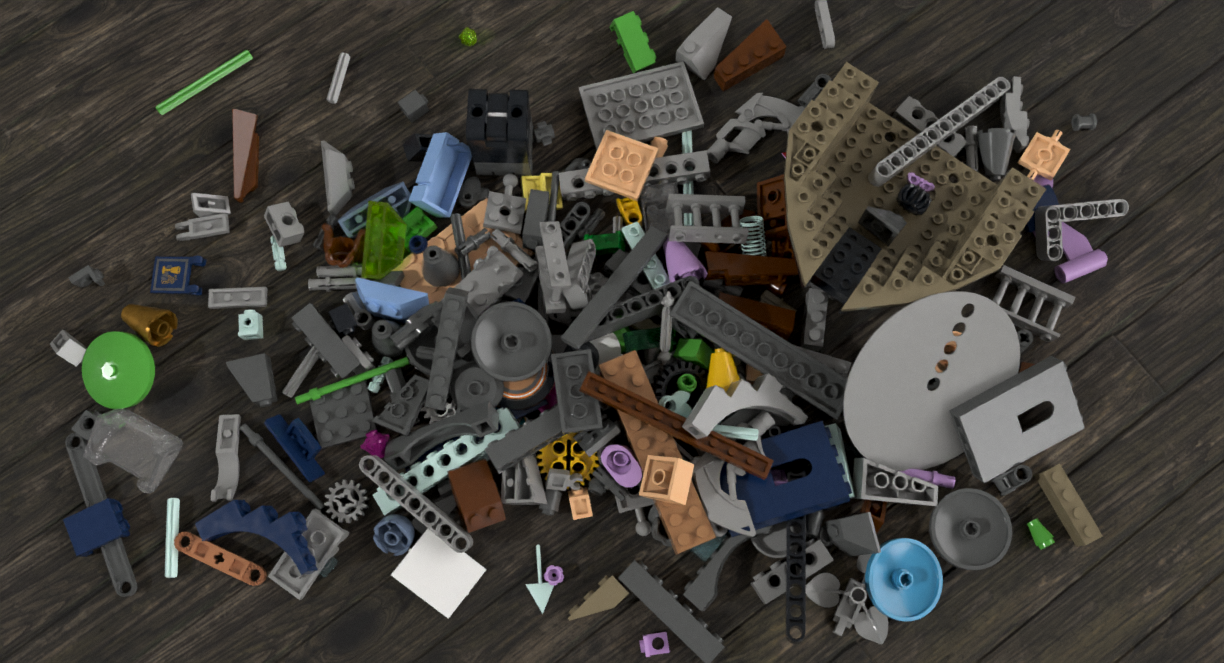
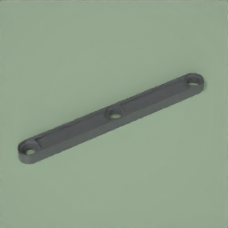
(93, 493)

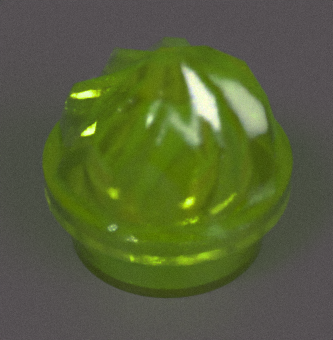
(468, 36)

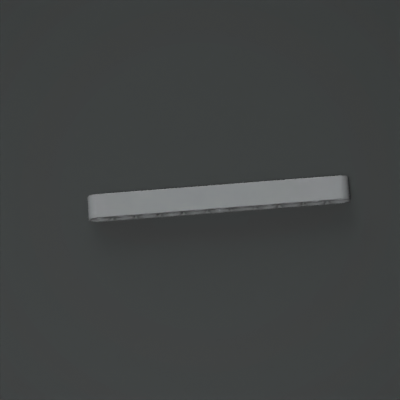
(938, 132)

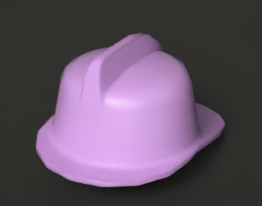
(622, 465)

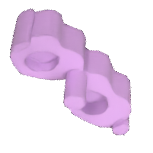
(916, 180)

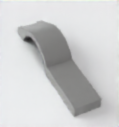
(227, 457)

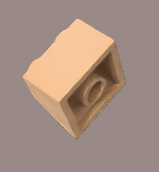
(666, 479)

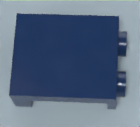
(96, 526)

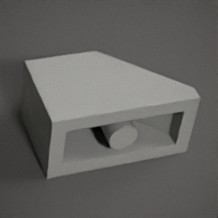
(68, 348)

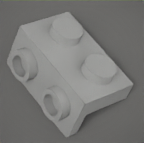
(364, 358)

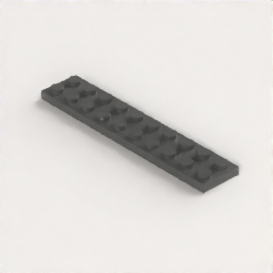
(760, 348)

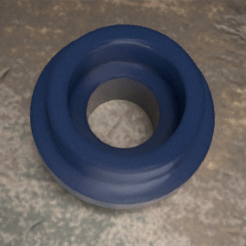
(414, 241)

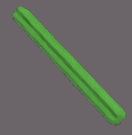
(204, 82)

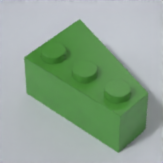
(633, 42)

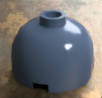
(394, 534)

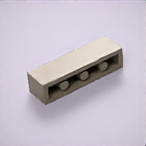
(1068, 505)

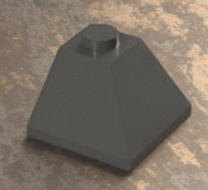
(882, 223)
(854, 534)

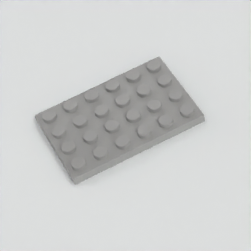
(642, 104)

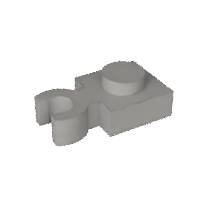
(559, 480)

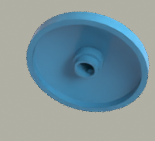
(904, 579)

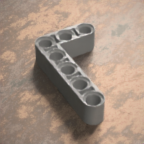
(1072, 213)

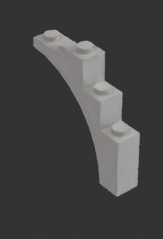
(717, 404)

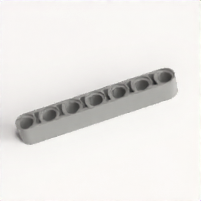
(425, 504)

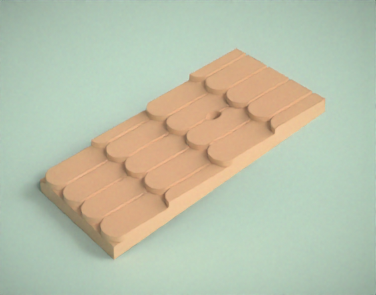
(472, 224)

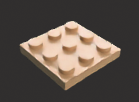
(621, 165)

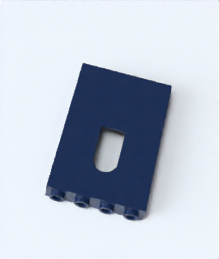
(799, 497)

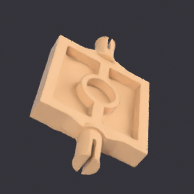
(1044, 155)

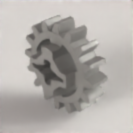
(344, 509)

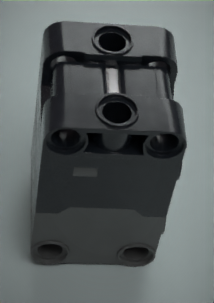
(500, 132)

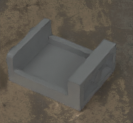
(468, 323)

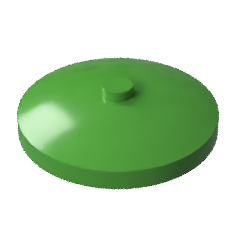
(118, 370)

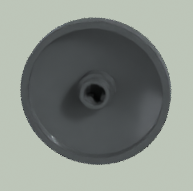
(511, 341)
(970, 529)

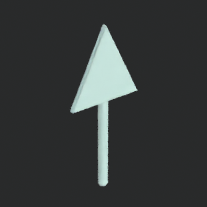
(540, 591)

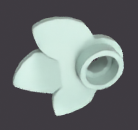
(677, 403)

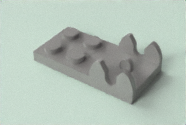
(489, 280)
(323, 542)

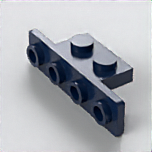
(298, 444)

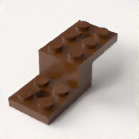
(774, 216)

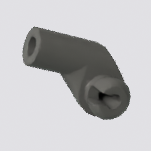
(578, 164)

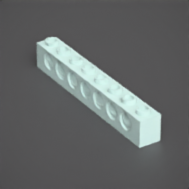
(435, 459)

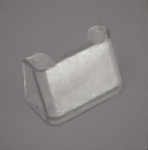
(133, 446)

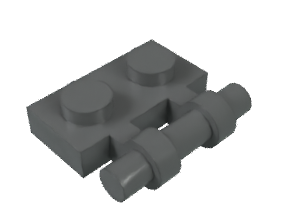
(593, 440)

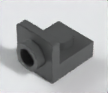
(85, 277)

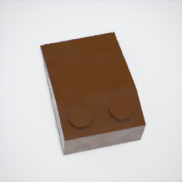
(476, 495)

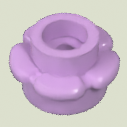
(554, 580)

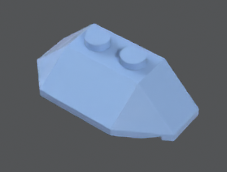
(390, 301)

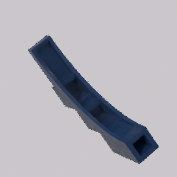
(262, 521)

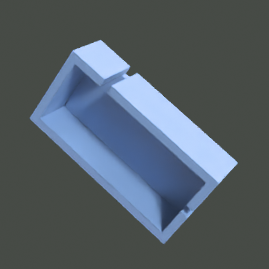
(441, 175)

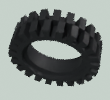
(674, 369)

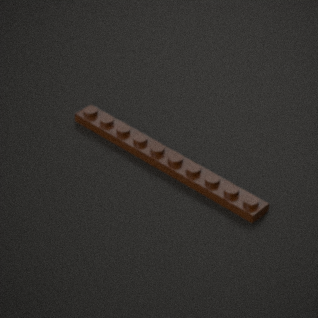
(672, 424)

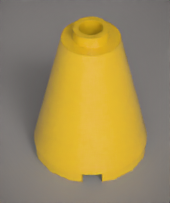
(722, 369)

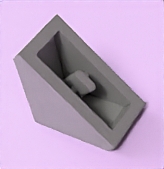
(209, 205)

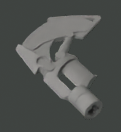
(755, 108)
(725, 508)

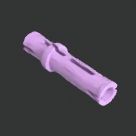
(932, 477)

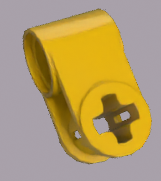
(629, 209)

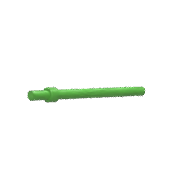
(316, 393)

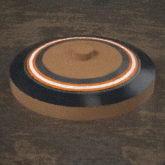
(529, 391)

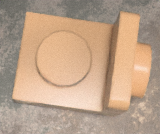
(580, 503)

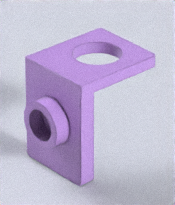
(646, 644)

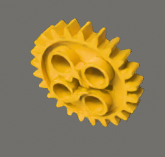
(550, 456)

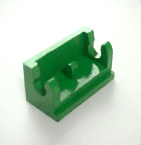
(607, 243)

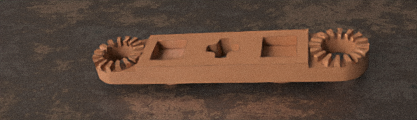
(233, 564)

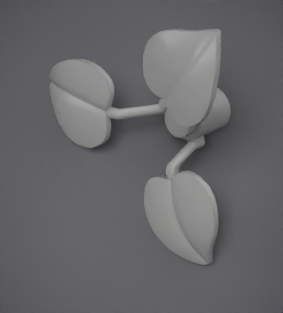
(825, 589)

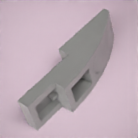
(1012, 116)

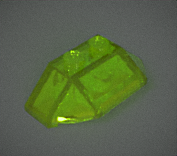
(383, 240)

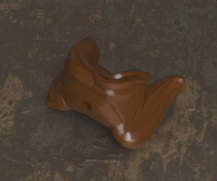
(343, 250)

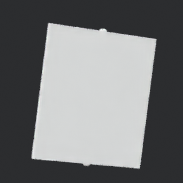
(438, 573)

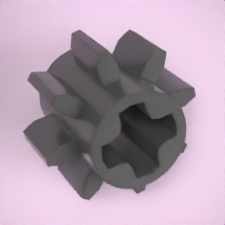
(544, 133)

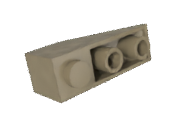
(604, 598)

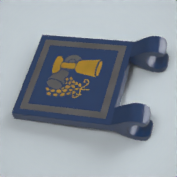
(173, 274)

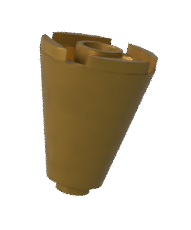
(150, 323)

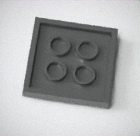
(343, 415)

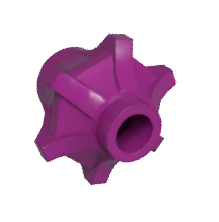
(375, 443)

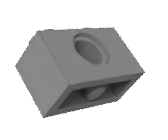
(284, 234)

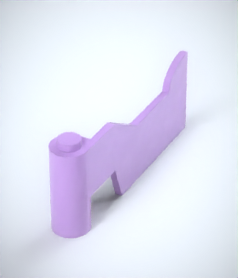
(1076, 249)

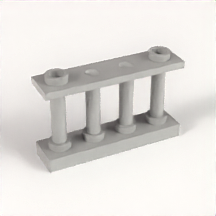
(707, 205)
(552, 267)
(1042, 292)

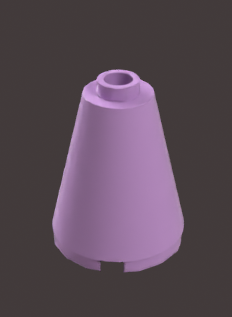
(682, 261)

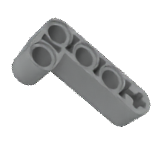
(579, 266)

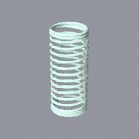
(758, 223)

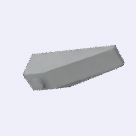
(704, 44)

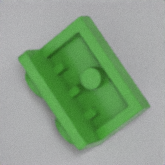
(417, 224)

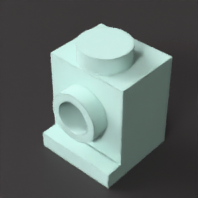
(251, 331)

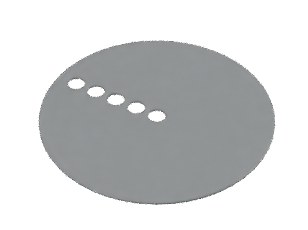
(886, 393)

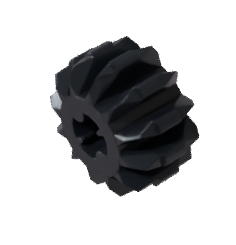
(914, 199)

